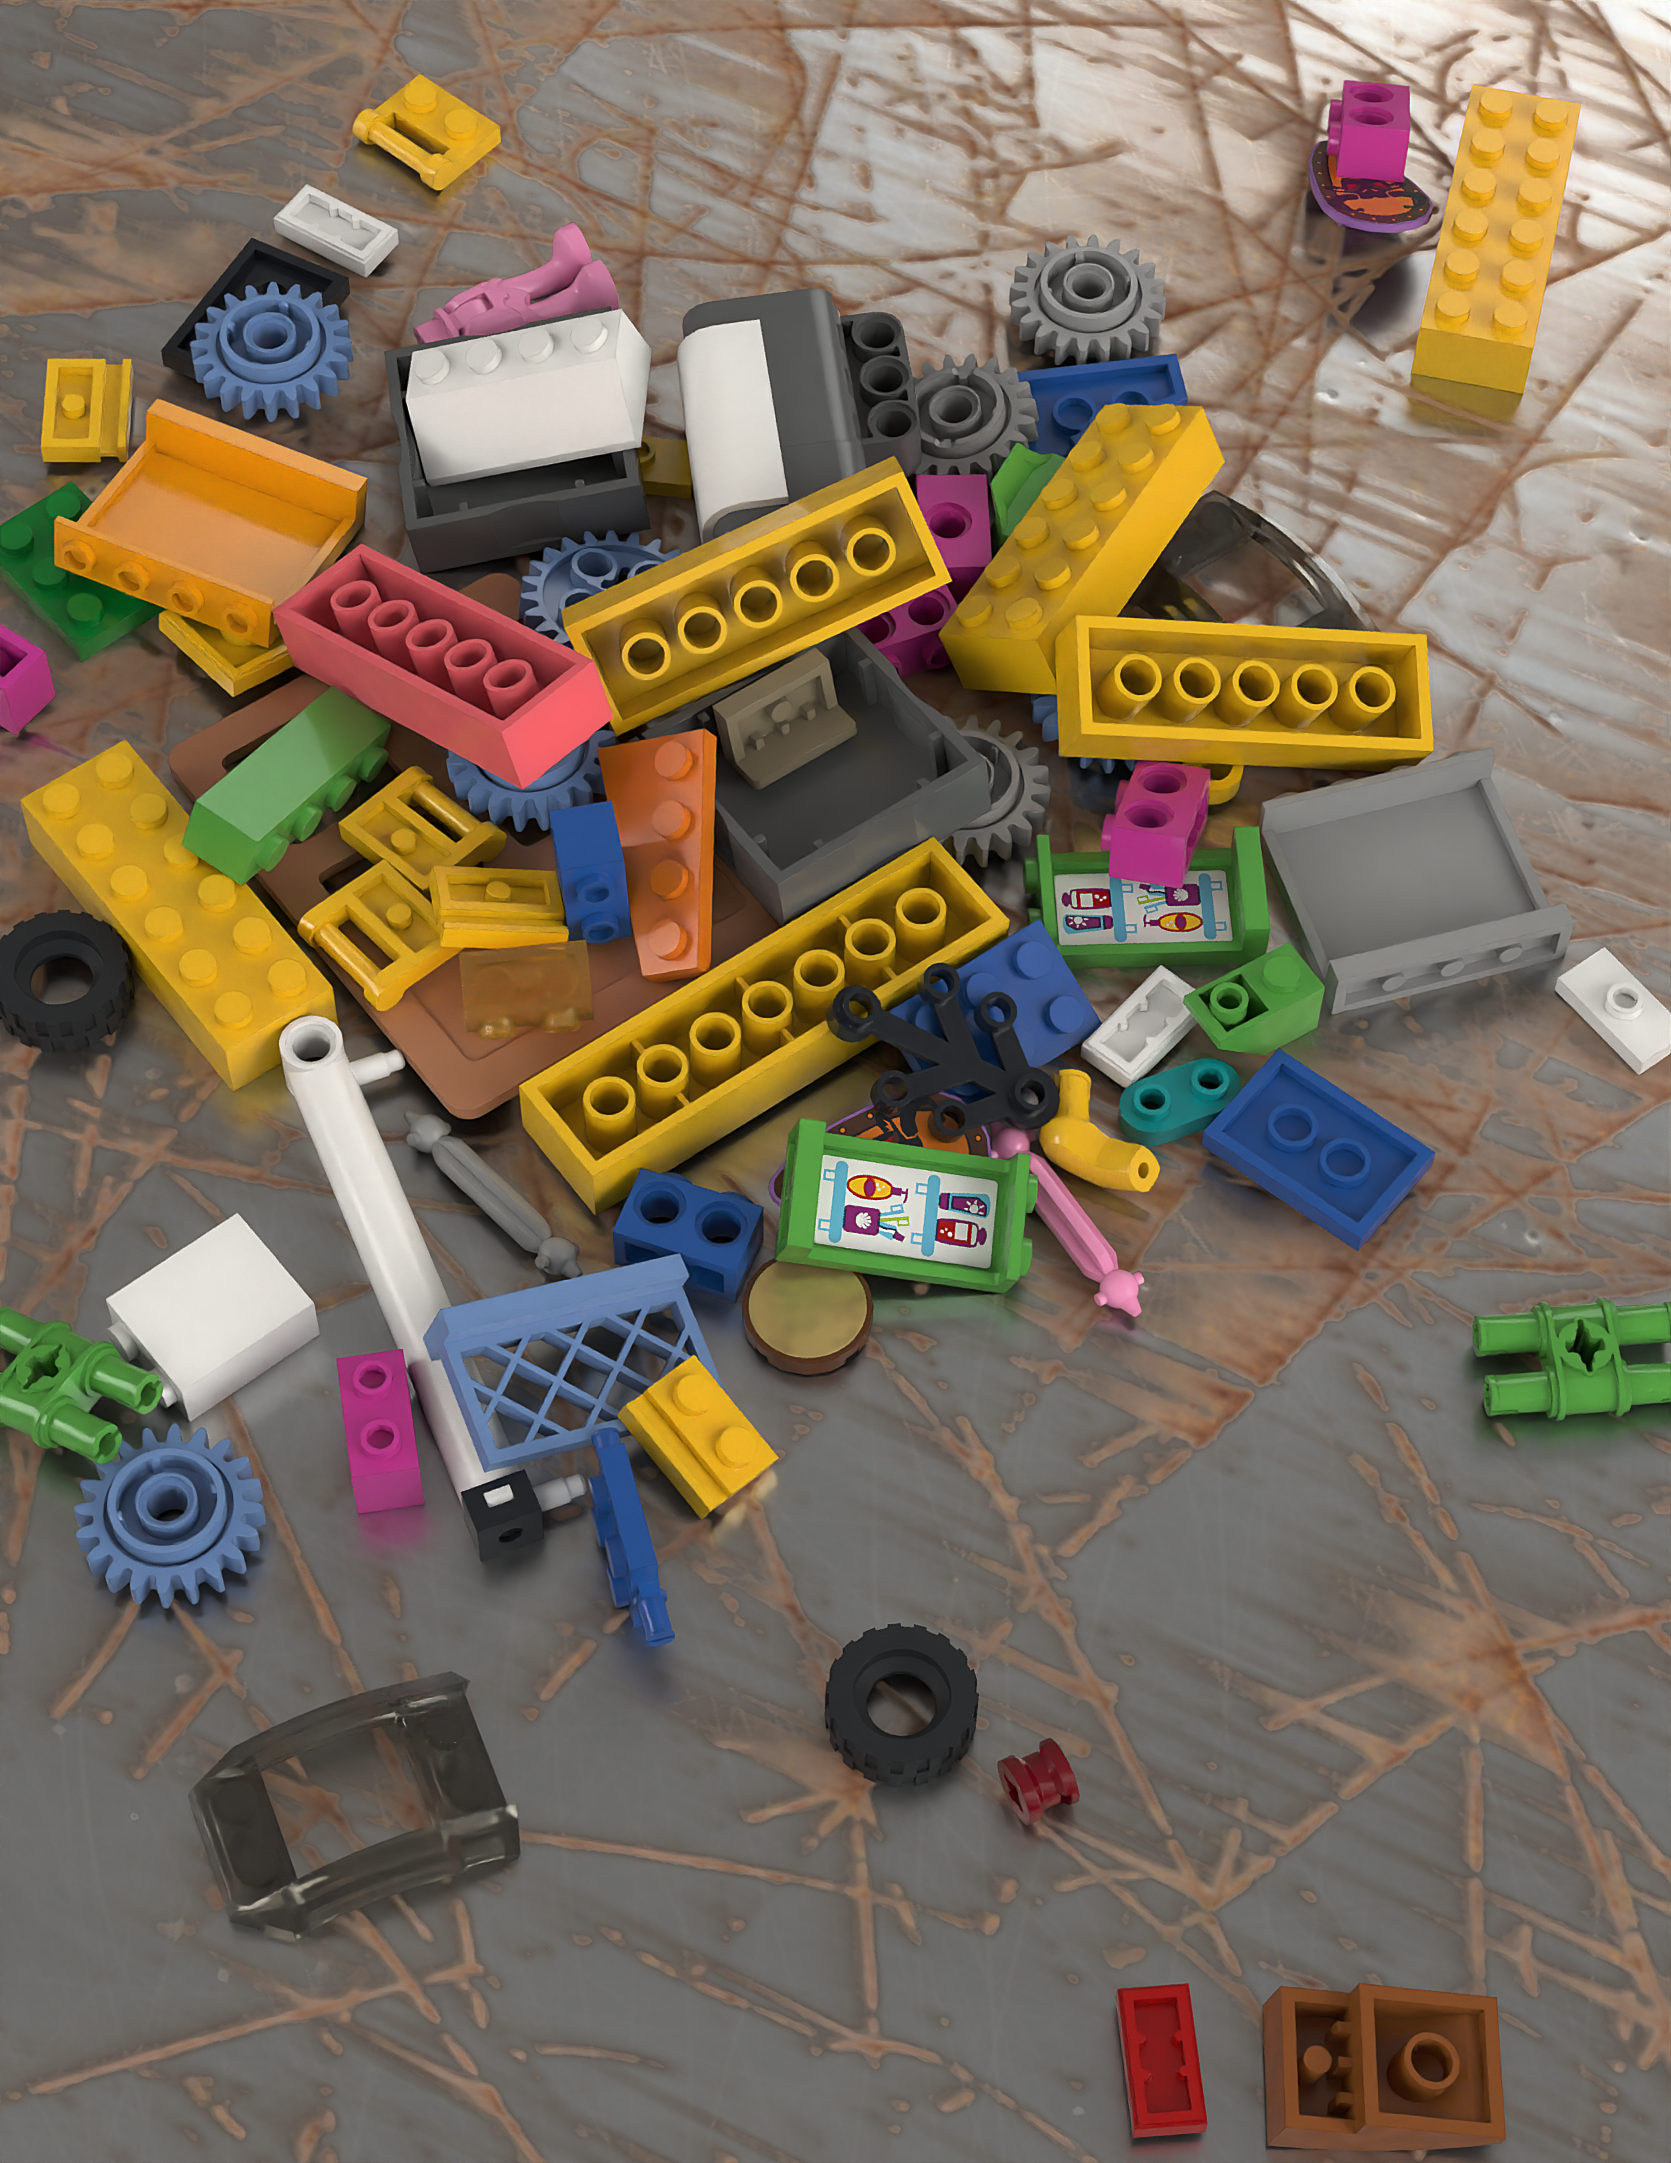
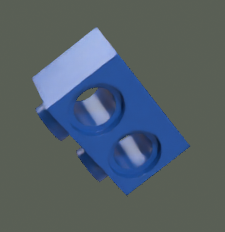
(591, 873)
(696, 1218)

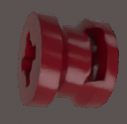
(1038, 1781)

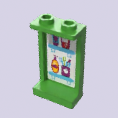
(1129, 923)
(904, 1210)

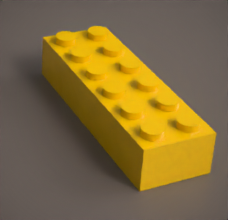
(1496, 239)
(1082, 543)
(757, 594)
(1242, 694)
(186, 926)

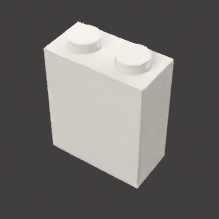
(212, 1317)

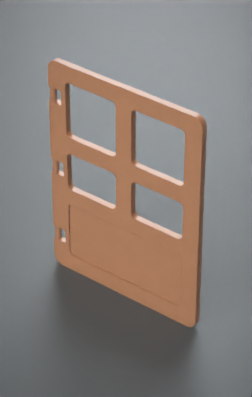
(428, 1021)

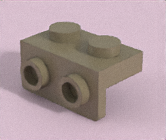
(782, 720)

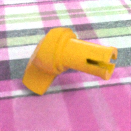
(1085, 1150)

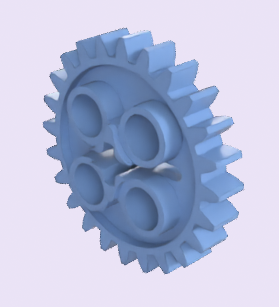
(578, 574)

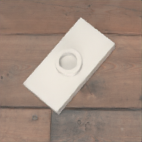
(336, 230)
(1618, 1009)
(1141, 1029)

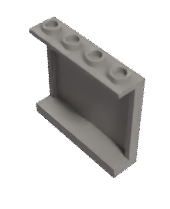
(1408, 881)

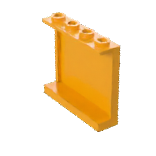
(214, 523)

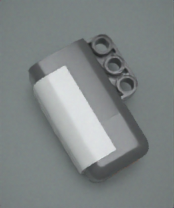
(789, 401)

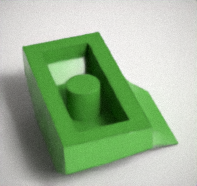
(1017, 488)

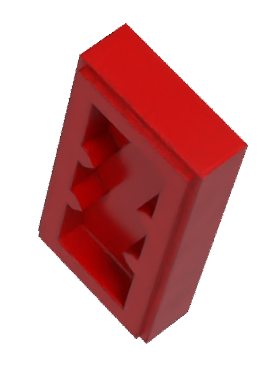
(1161, 2060)

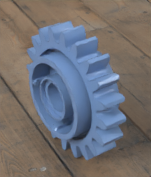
(272, 351)
(561, 786)
(180, 1553)

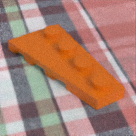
(666, 833)

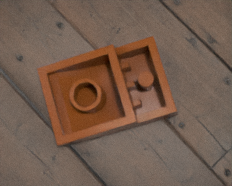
(1382, 2069)

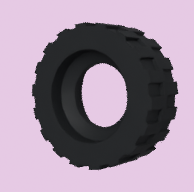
(75, 1022)
(911, 1653)

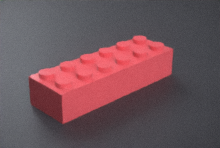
(444, 665)

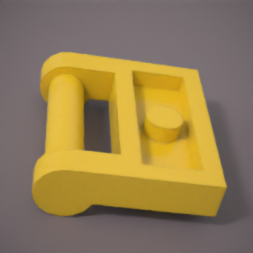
(436, 121)
(410, 844)
(393, 918)

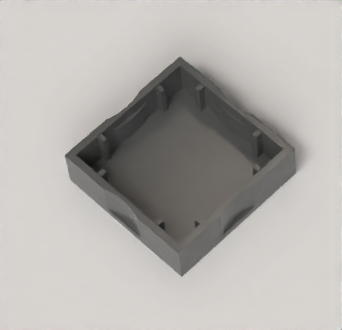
(514, 509)
(851, 806)

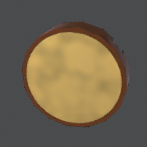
(806, 1315)

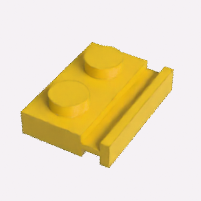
(86, 410)
(496, 907)
(697, 1436)

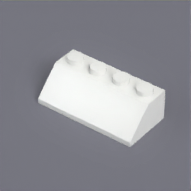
(529, 397)

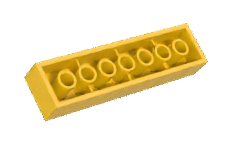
(751, 1026)

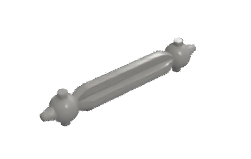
(493, 1194)

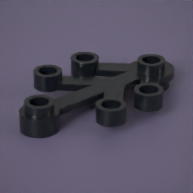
(954, 1058)

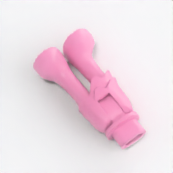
(506, 304)

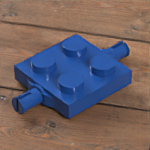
(625, 1534)

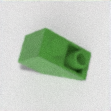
(1260, 1003)

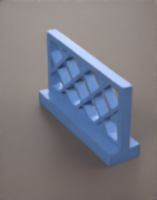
(547, 1315)

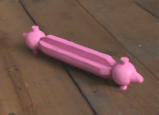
(1071, 1224)

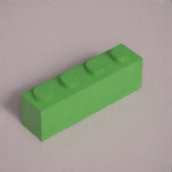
(287, 786)

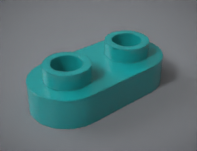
(1183, 1101)

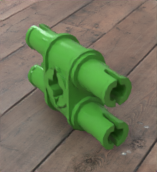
(59, 1382)
(1564, 1382)

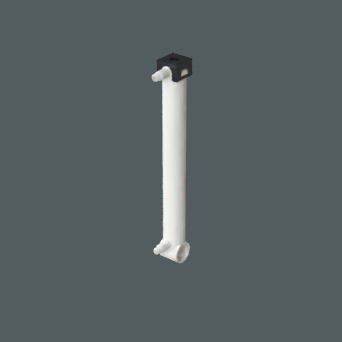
(499, 1504)

